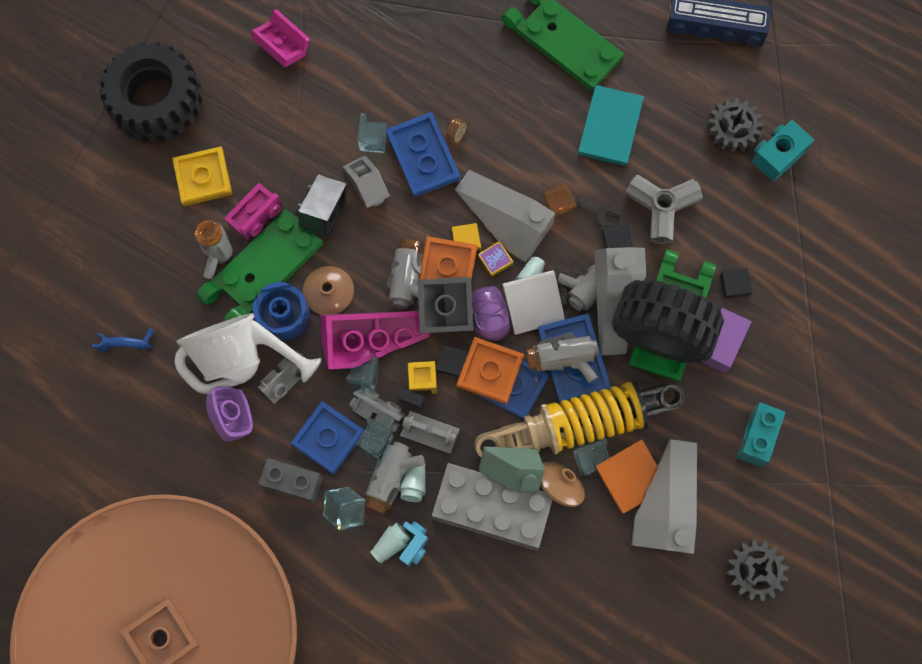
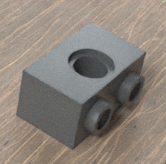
(291, 481)

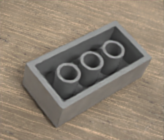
(489, 508)

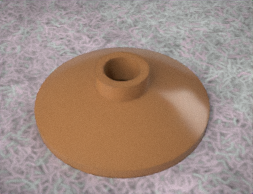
(328, 302)
(562, 485)

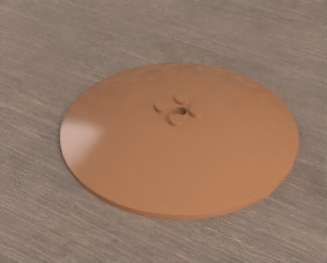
(153, 569)

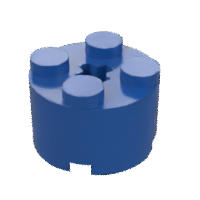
(269, 306)

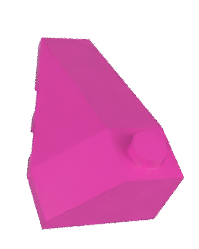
(358, 337)

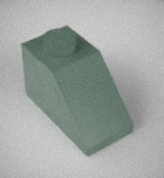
(513, 467)

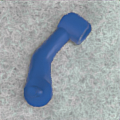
(126, 342)

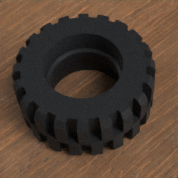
(141, 65)
(668, 321)

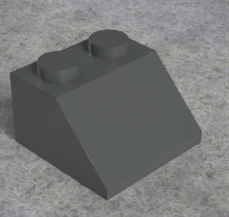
(445, 305)

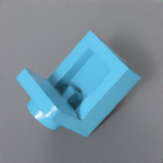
(414, 551)

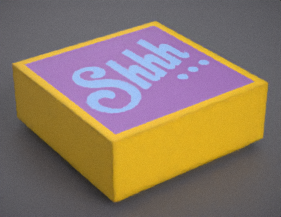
(495, 259)

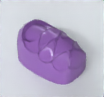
(490, 314)
(229, 412)

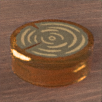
(456, 130)

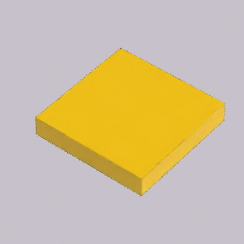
(202, 176)

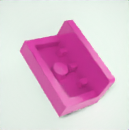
(281, 39)
(254, 211)

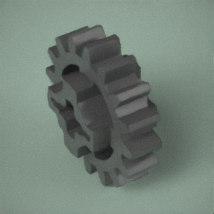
(744, 133)
(747, 563)

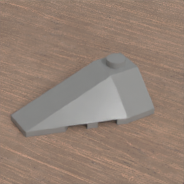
(508, 215)
(613, 272)
(670, 505)

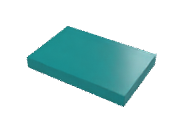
(610, 125)

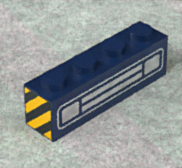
(720, 20)

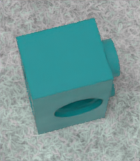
(792, 140)
(760, 434)

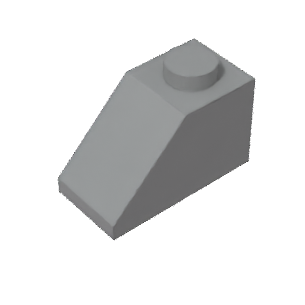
(367, 181)

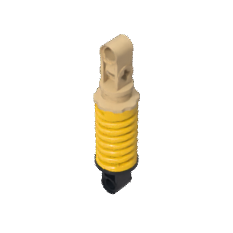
(560, 424)

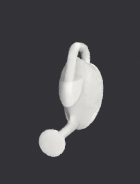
(230, 353)

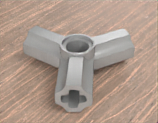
(663, 218)

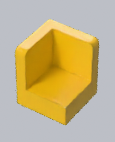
(422, 376)

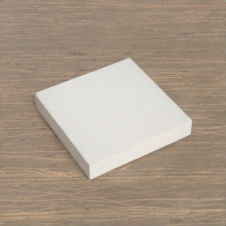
(533, 302)

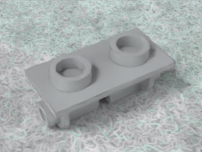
(277, 385)
(369, 402)
(429, 432)

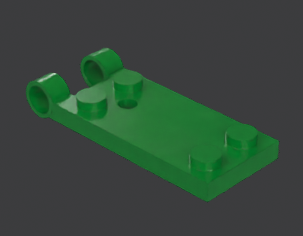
(570, 46)
(269, 258)
(656, 364)

